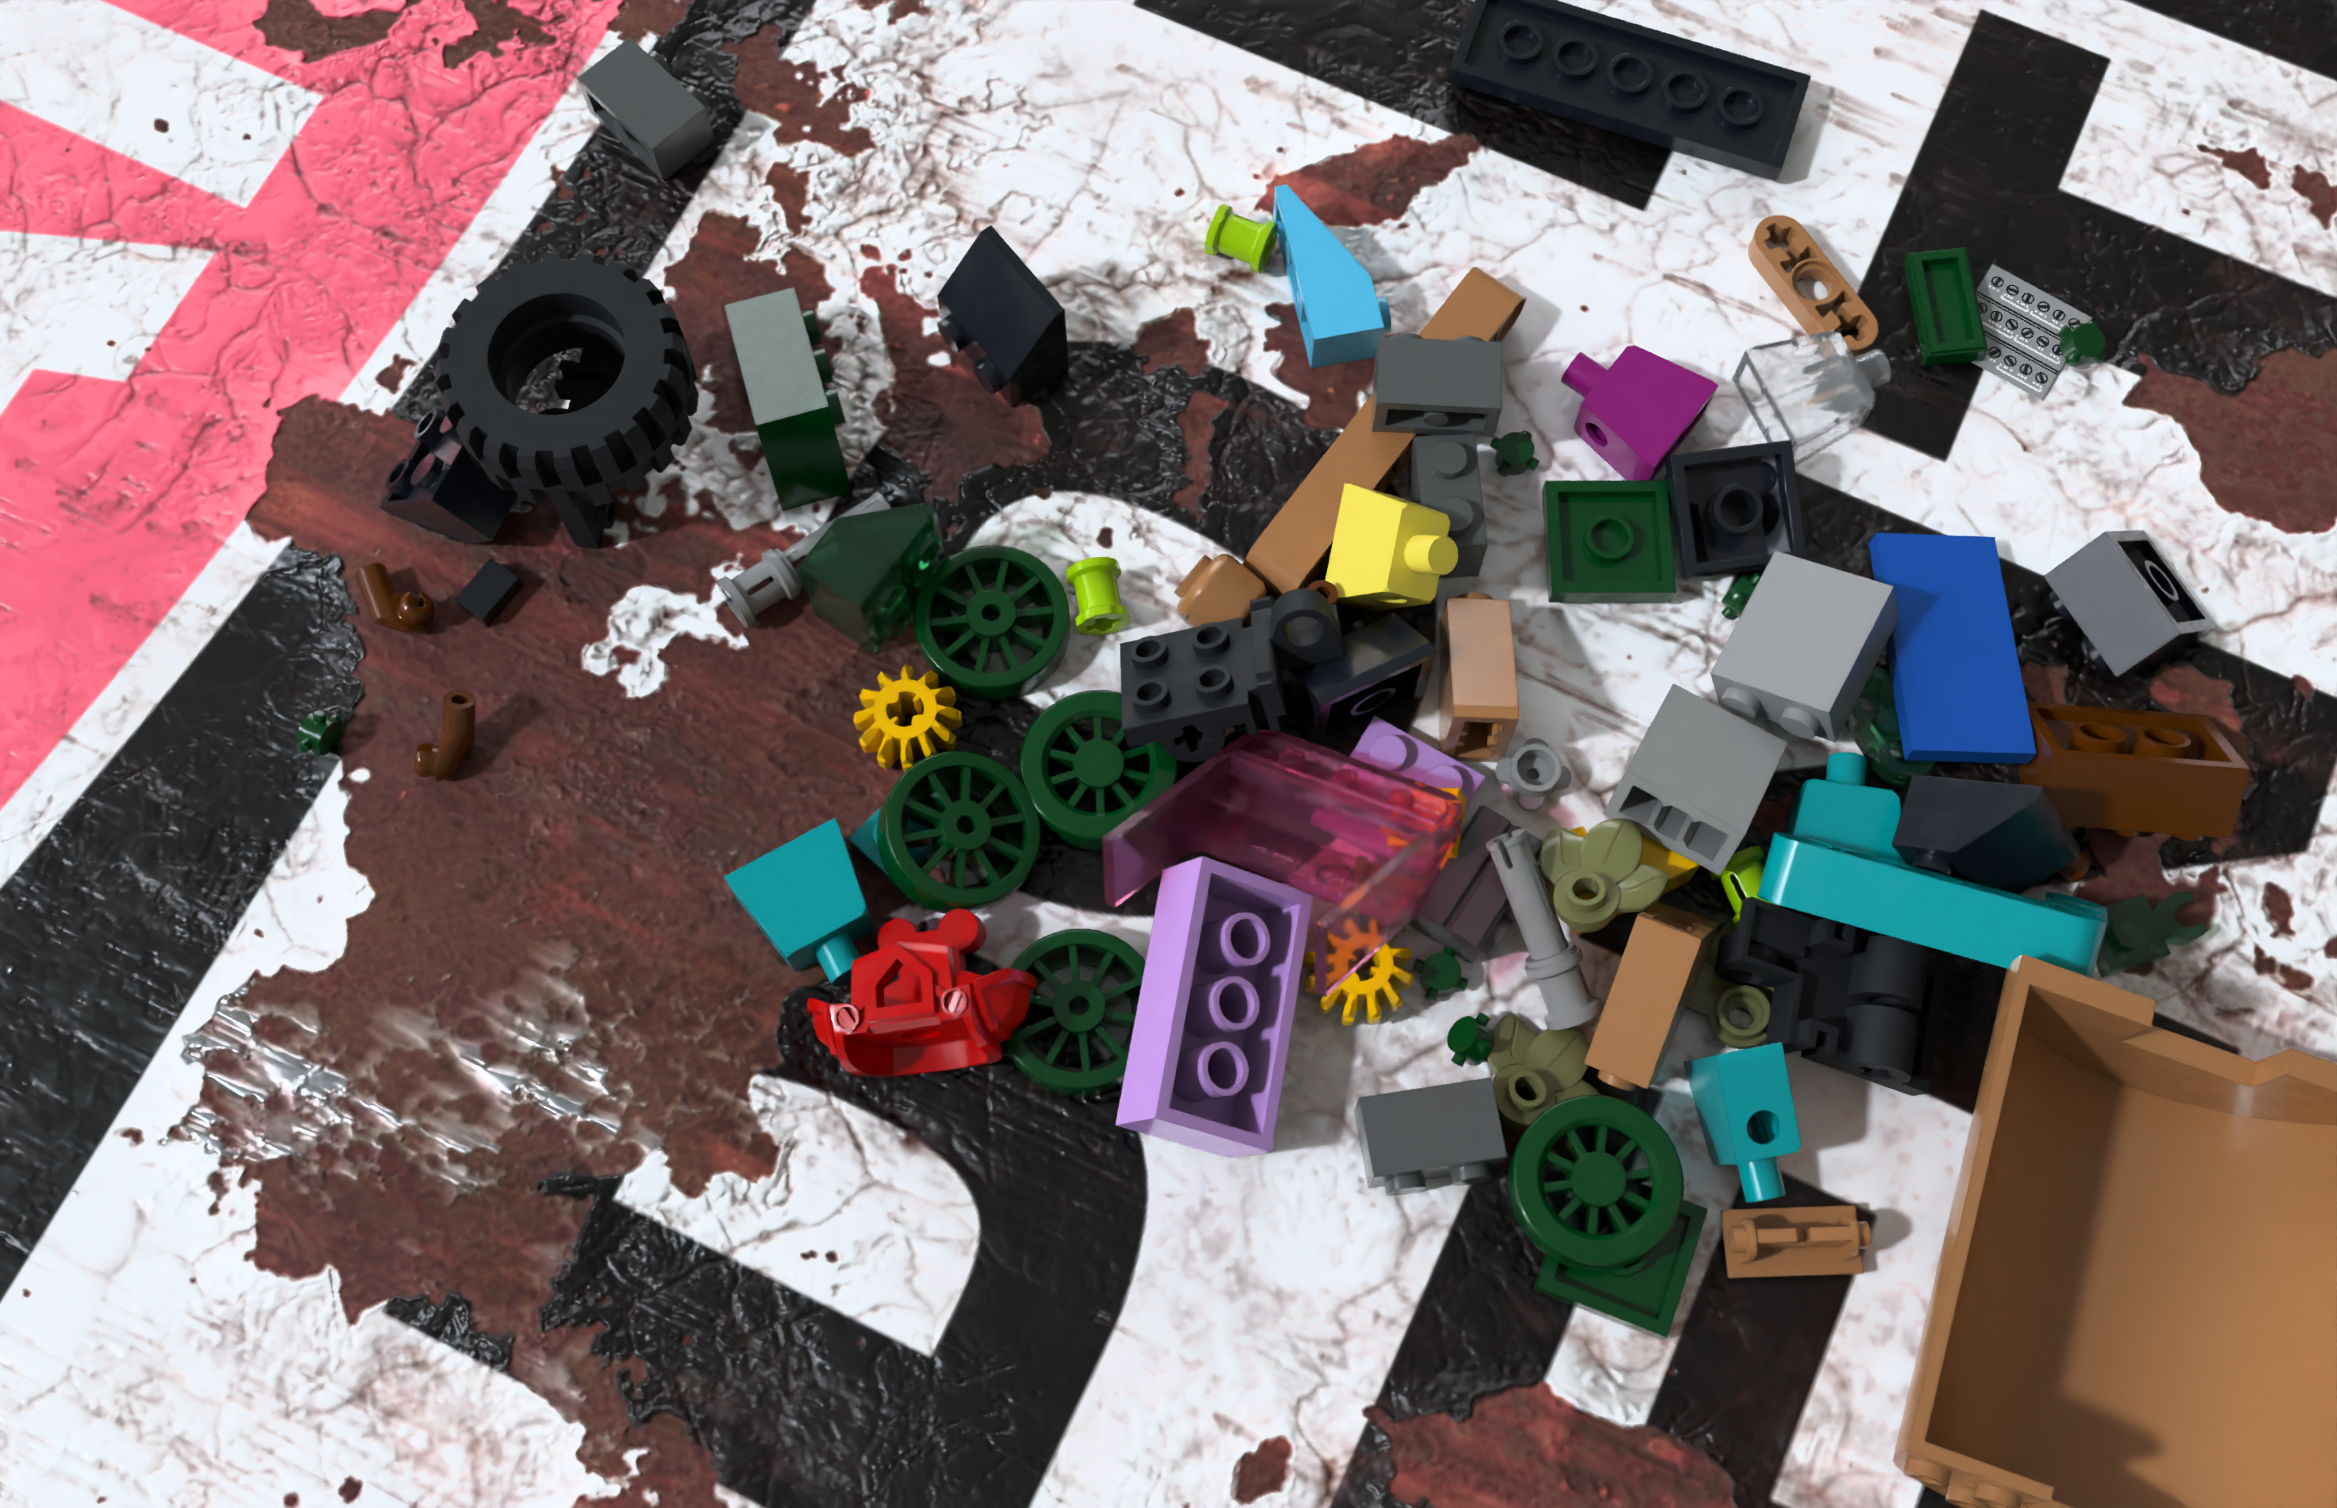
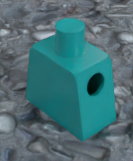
(1846, 810)
(807, 901)
(1741, 1089)

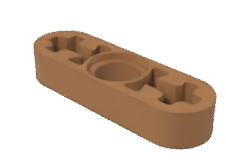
(1810, 262)

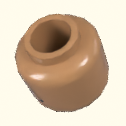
(1218, 591)

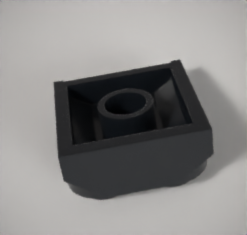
(1735, 508)

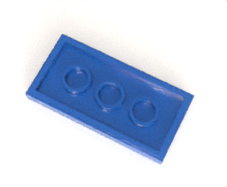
(1953, 650)

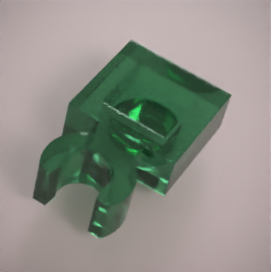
(2140, 935)

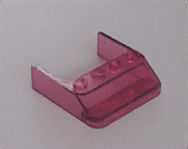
(1303, 821)

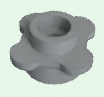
(1538, 757)

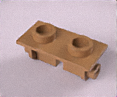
(1794, 1241)

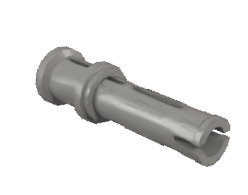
(778, 570)
(1551, 958)

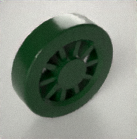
(992, 621)
(1096, 769)
(959, 831)
(1077, 1010)
(1595, 1183)

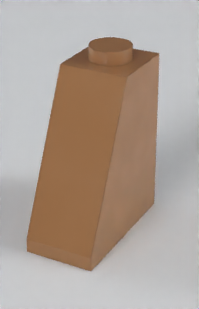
(1477, 678)
(1649, 995)

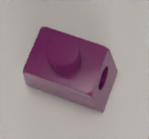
(1637, 408)

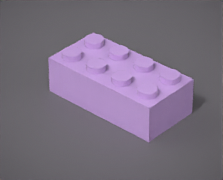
(1215, 1009)

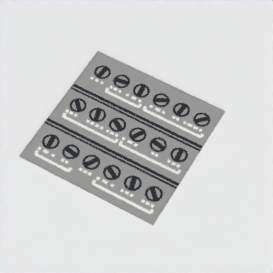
(2023, 331)

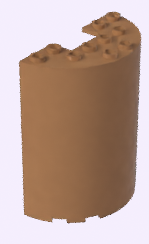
(2132, 1270)

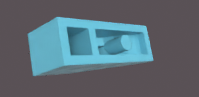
(1328, 286)

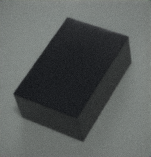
(489, 592)

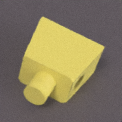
(1388, 551)

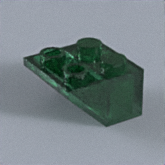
(871, 571)

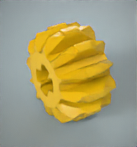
(887, 711)
(1379, 988)

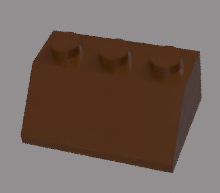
(2136, 770)

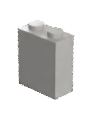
(1805, 646)
(1697, 779)

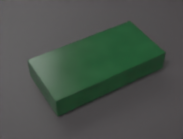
(1945, 306)

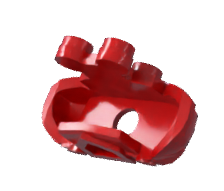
(934, 1012)

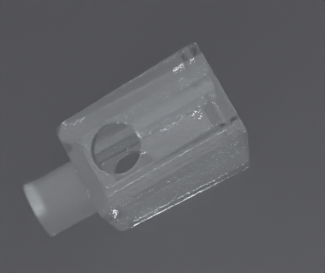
(1809, 389)

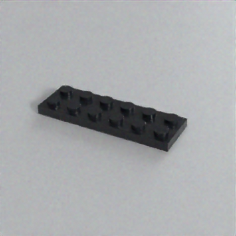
(1632, 81)

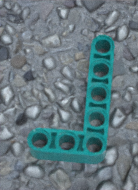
(1931, 906)

